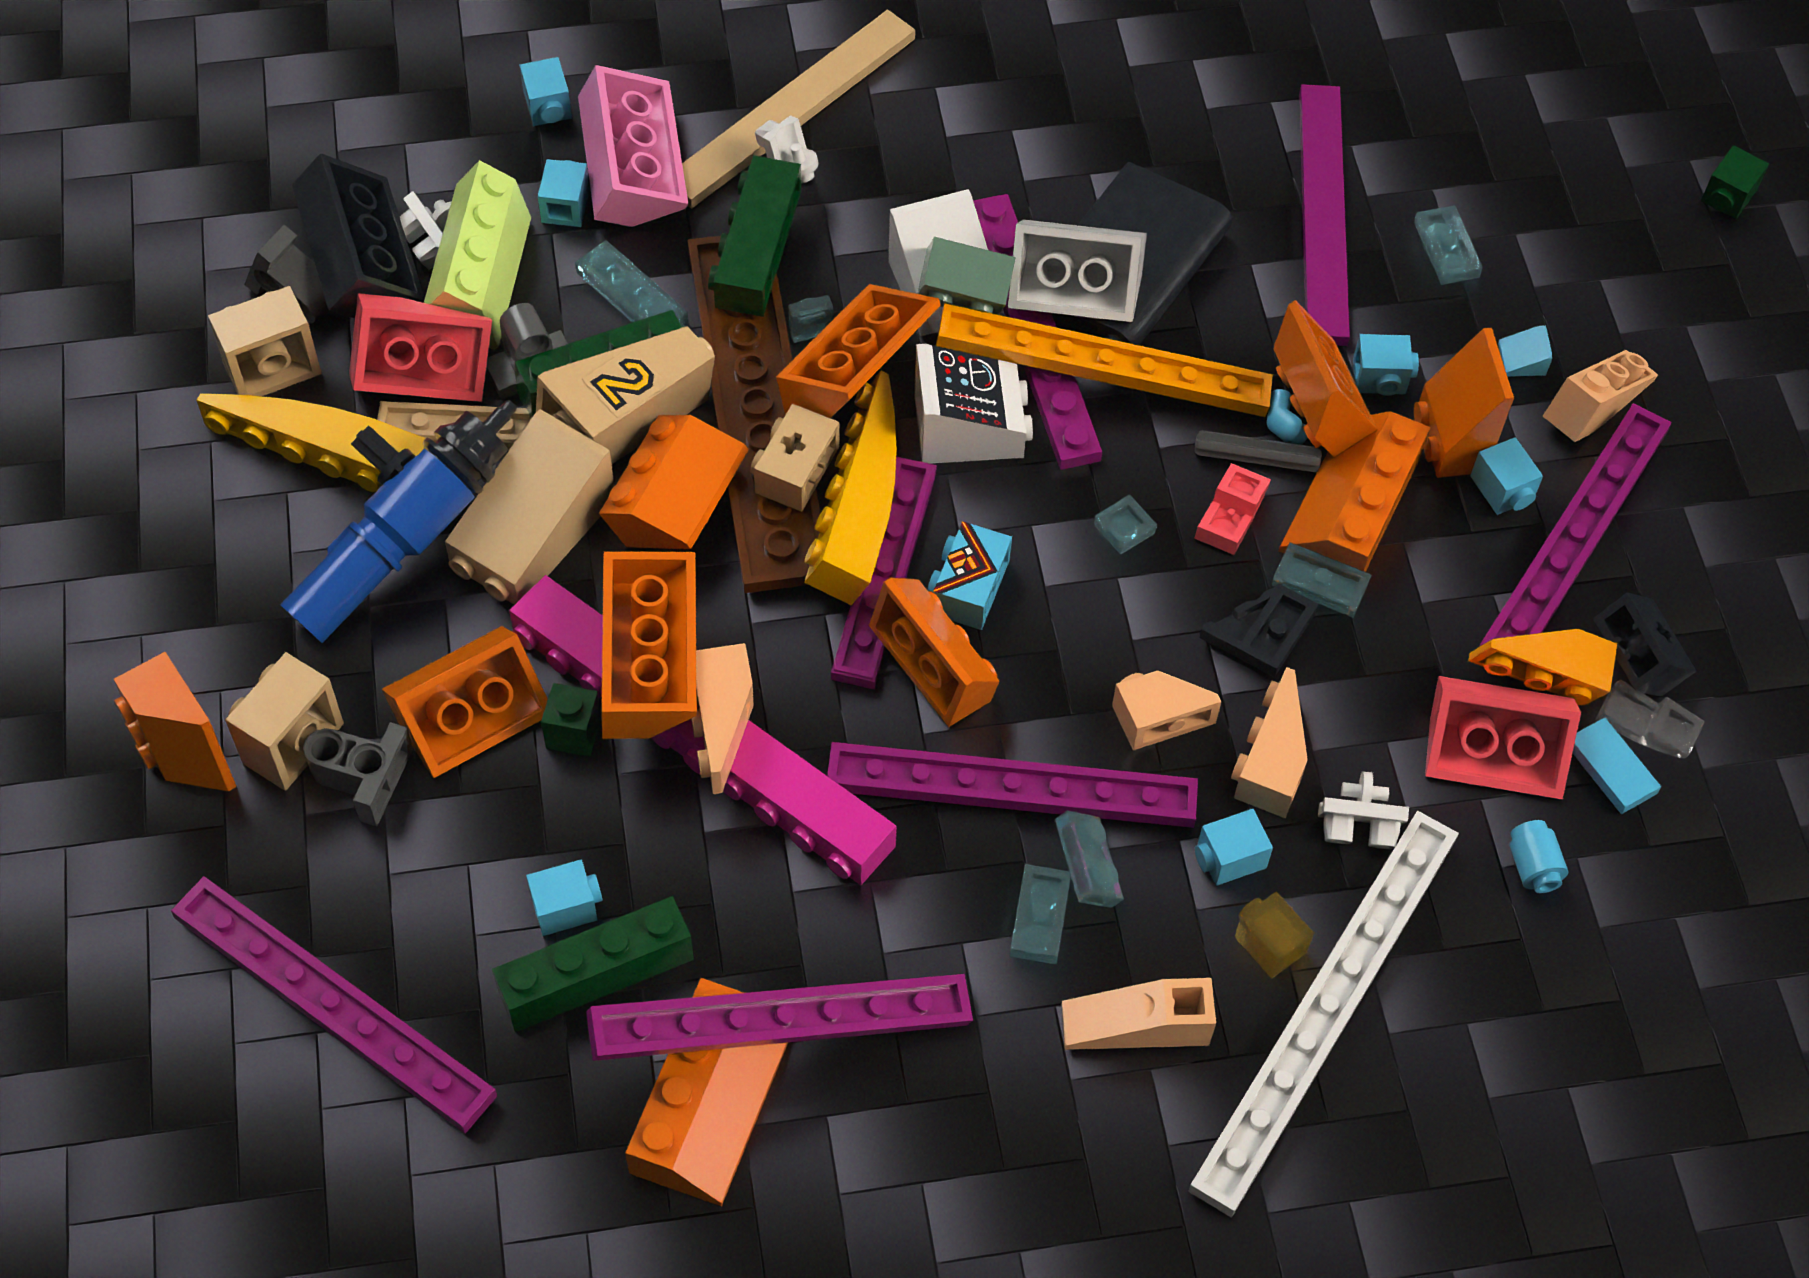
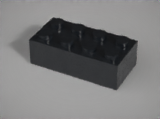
(354, 234)

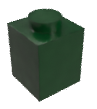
(1734, 182)
(571, 719)

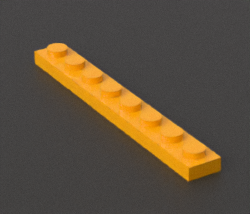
(1104, 360)

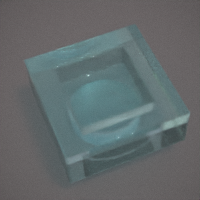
(809, 317)
(1125, 524)

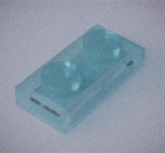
(1448, 245)
(1322, 579)
(1089, 859)
(1040, 914)

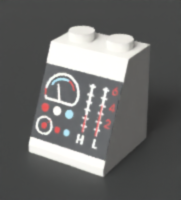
(969, 407)

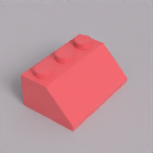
(1501, 737)

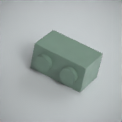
(966, 276)

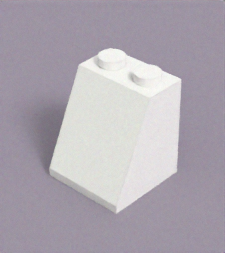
(912, 231)

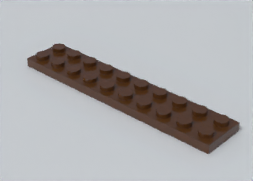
(746, 404)

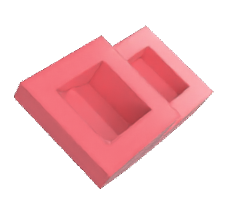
(1232, 509)

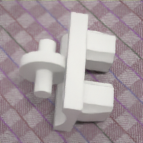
(786, 143)
(420, 220)
(1383, 819)

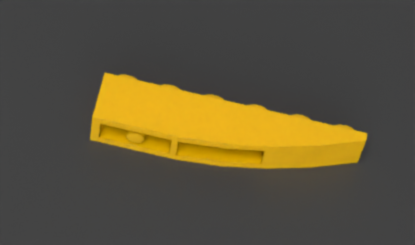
(304, 432)
(859, 498)

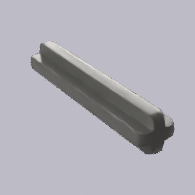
(1258, 451)

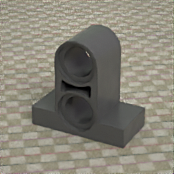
(284, 265)
(521, 337)
(355, 756)

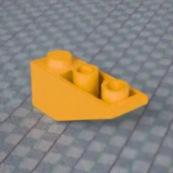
(1559, 661)

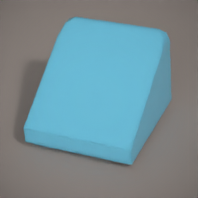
(1526, 352)

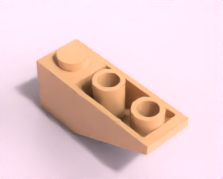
(1598, 394)
(723, 709)
(1278, 753)
(1142, 1016)

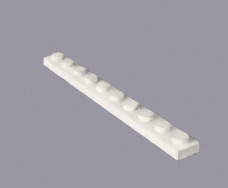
(1322, 1015)

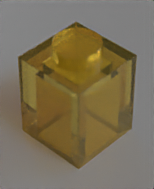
(1273, 933)

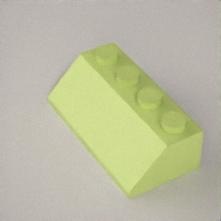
(481, 247)

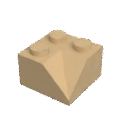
(265, 343)
(279, 717)

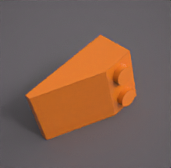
(1465, 406)

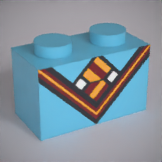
(971, 573)

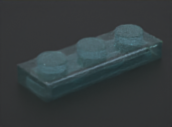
(626, 285)

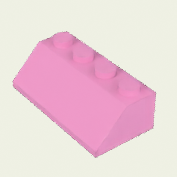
(631, 147)

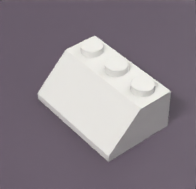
(1076, 270)

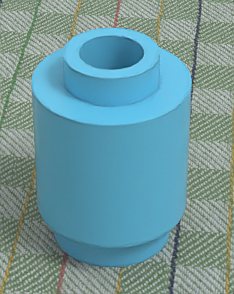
(1538, 856)

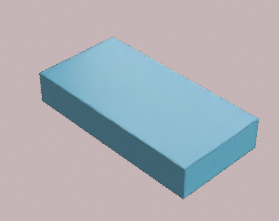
(1614, 766)

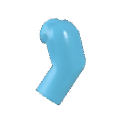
(1282, 420)

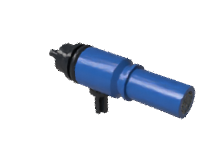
(402, 517)

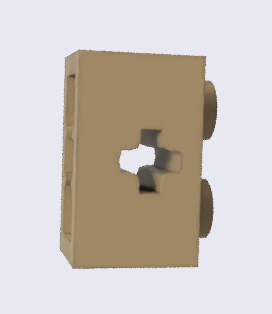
(795, 457)

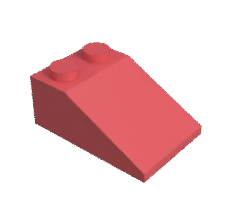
(418, 349)

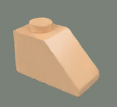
(1162, 707)

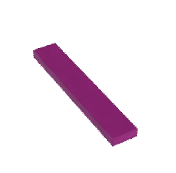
(860, 649)

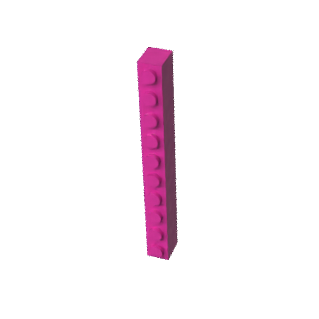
(764, 771)

